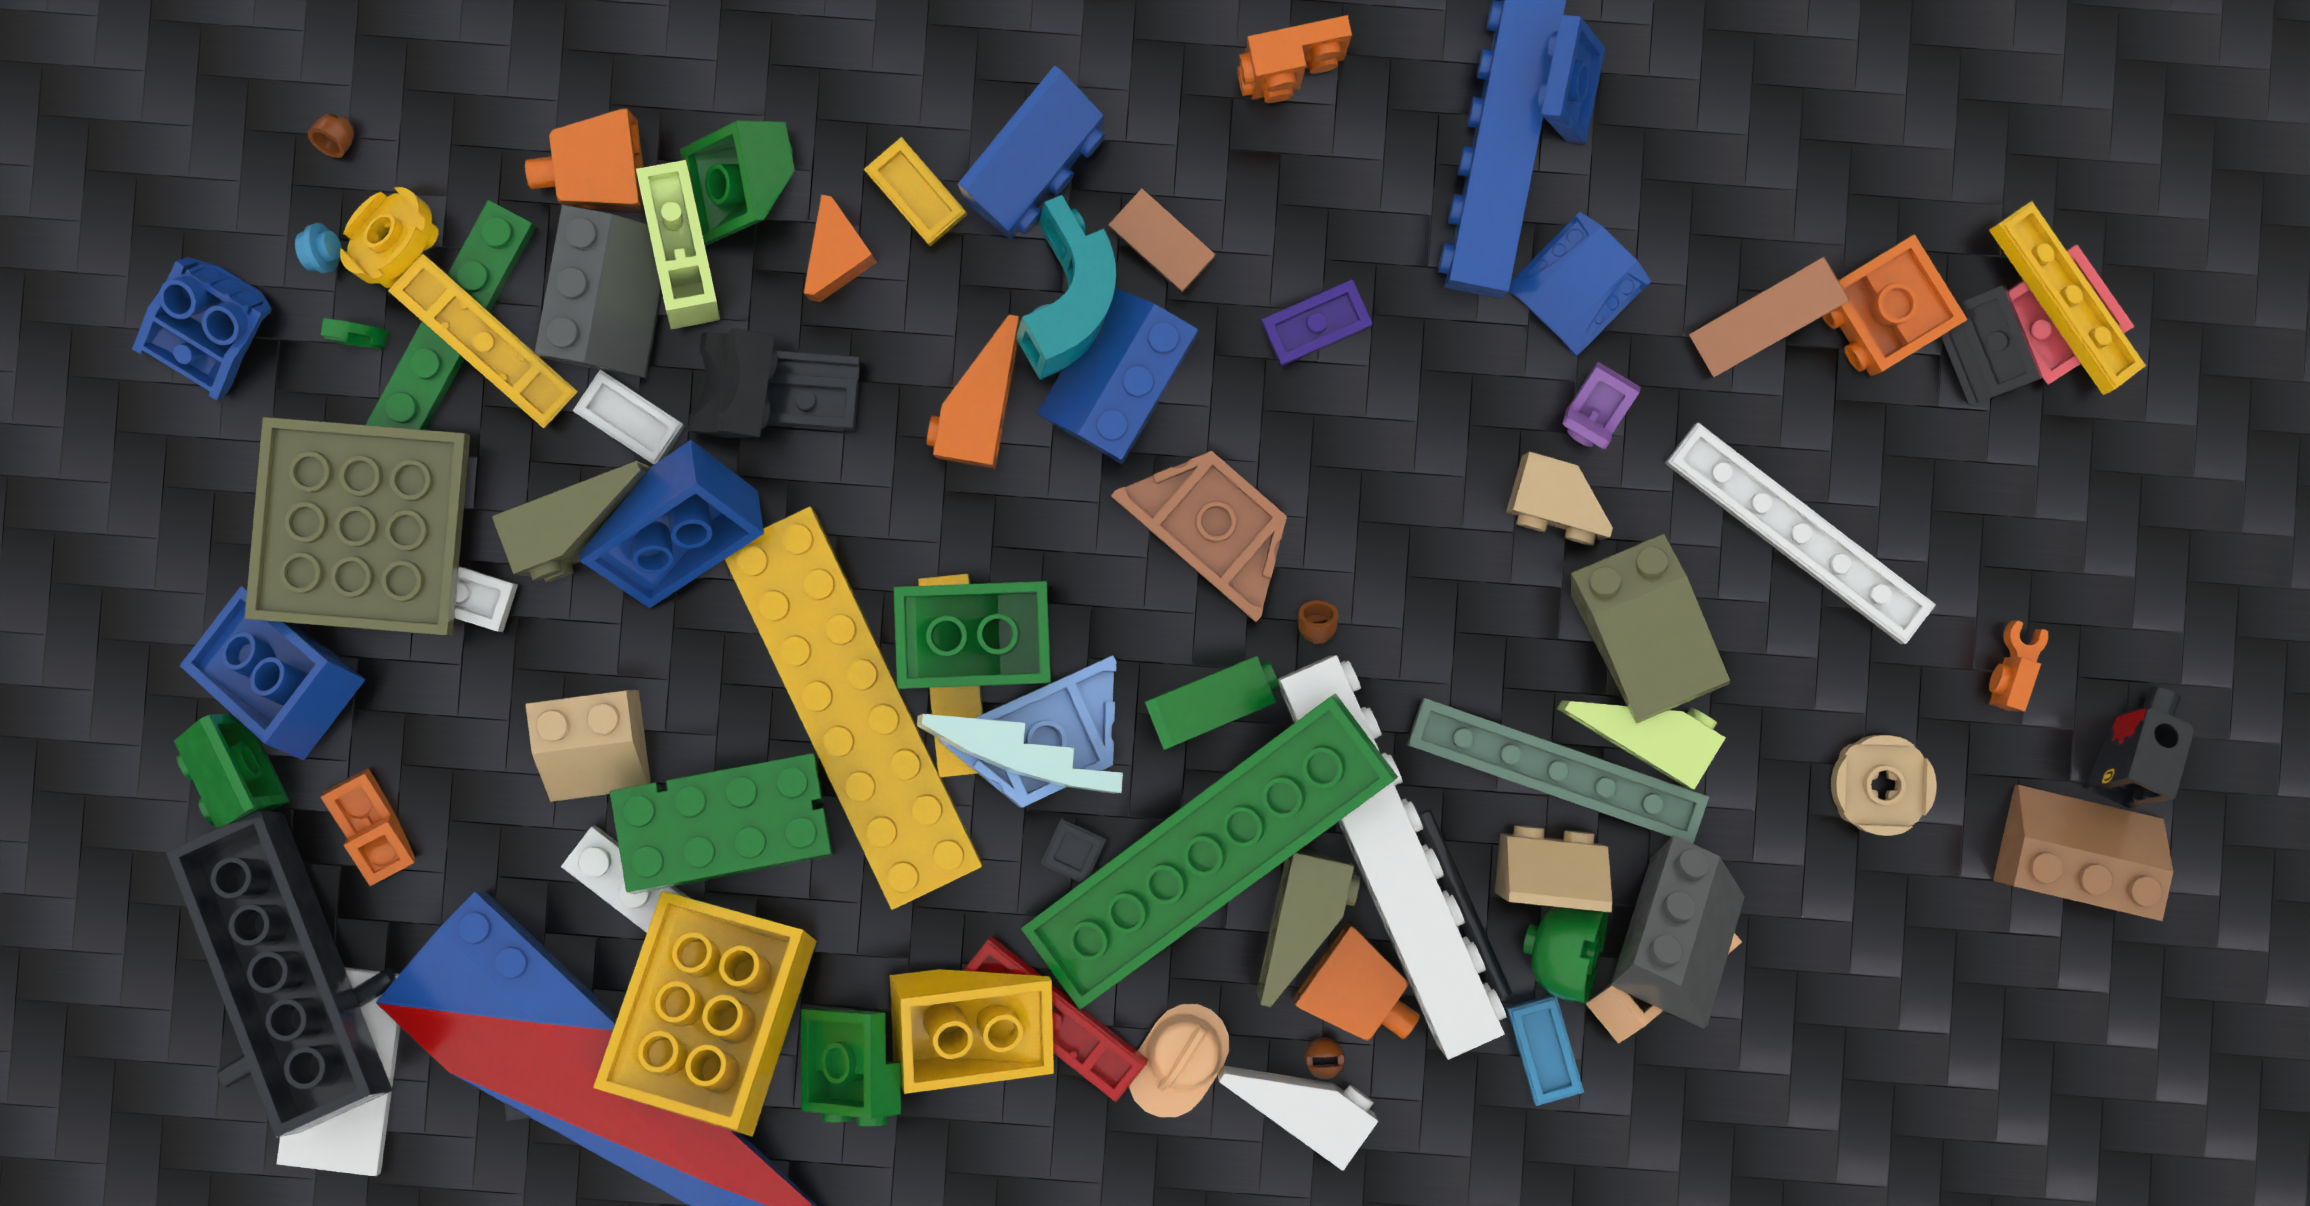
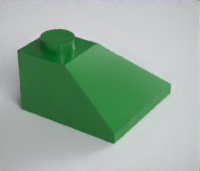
(738, 175)

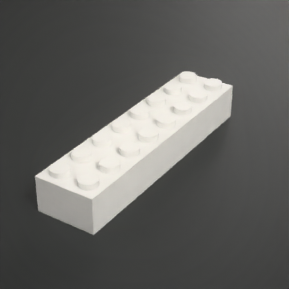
(1405, 884)

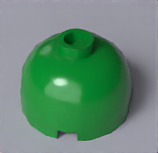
(1567, 951)

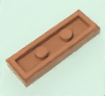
(1769, 316)

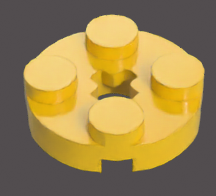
(409, 234)

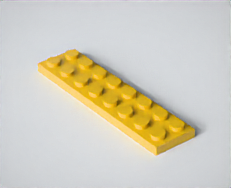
(852, 709)

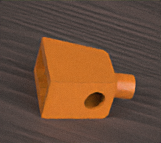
(593, 164)
(1356, 988)

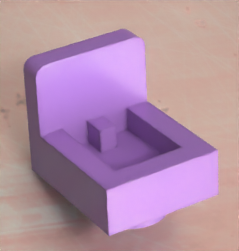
(1599, 406)

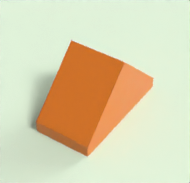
(836, 253)

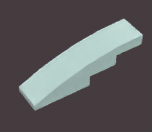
(1004, 746)

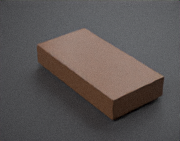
(1161, 240)

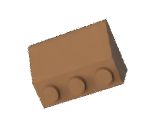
(2085, 853)

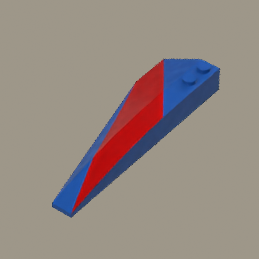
(535, 1038)

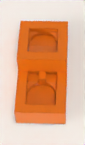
(370, 826)

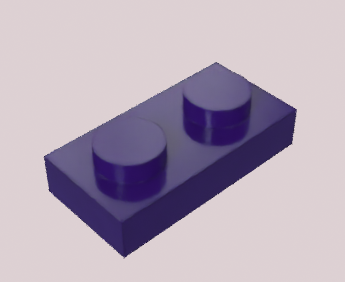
(1316, 323)

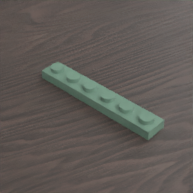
(1557, 770)

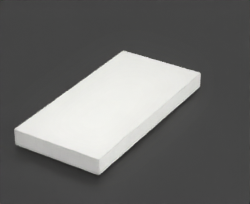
(357, 1137)

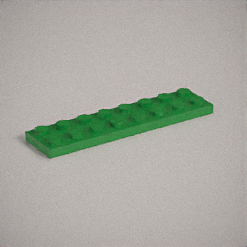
(1209, 851)

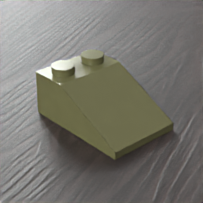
(550, 532)
(1649, 628)
(1306, 910)

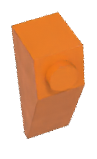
(976, 408)

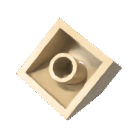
(589, 744)
(1553, 871)

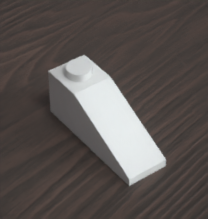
(1311, 1110)

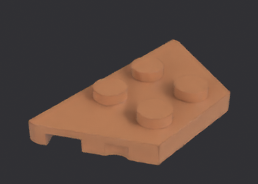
(1213, 525)

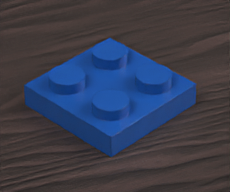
(1573, 79)

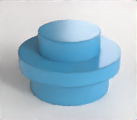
(318, 248)

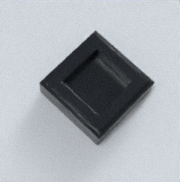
(1073, 850)

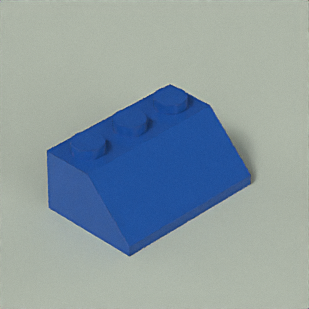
(1033, 155)
(1120, 377)

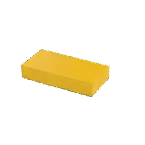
(915, 191)

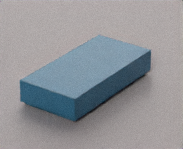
(1545, 1049)

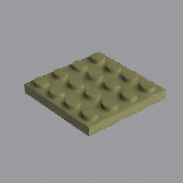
(357, 526)

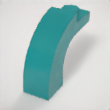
(1070, 325)

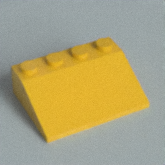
(706, 1013)

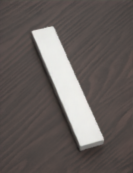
(1800, 534)

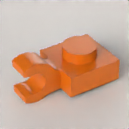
(2016, 677)

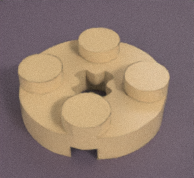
(1904, 805)

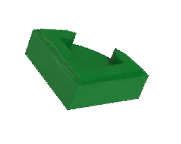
(354, 334)

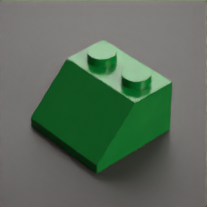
(228, 769)

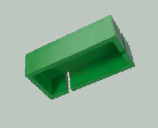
(720, 824)

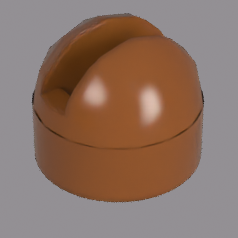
(331, 135)
(1318, 621)
(1324, 1048)

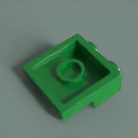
(847, 1067)

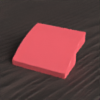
(2046, 342)

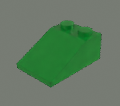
(972, 634)

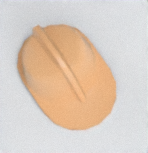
(1183, 1060)

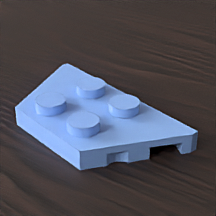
(1063, 714)

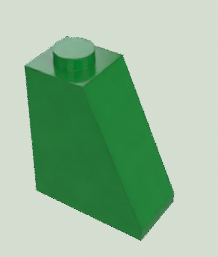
(1212, 701)

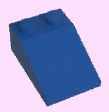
(675, 526)
(272, 677)

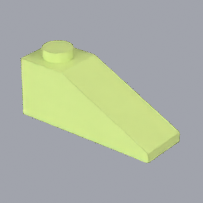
(678, 244)
(1669, 742)

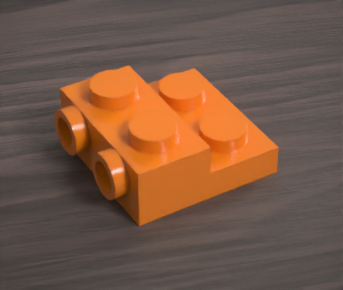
(1278, 58)
(1893, 307)

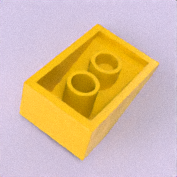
(970, 1027)

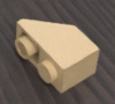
(1557, 496)

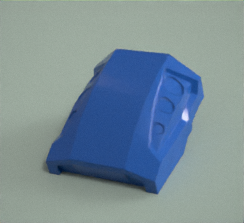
(1580, 282)
(202, 324)

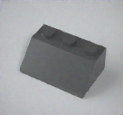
(600, 294)
(1680, 932)

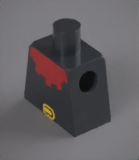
(2143, 753)

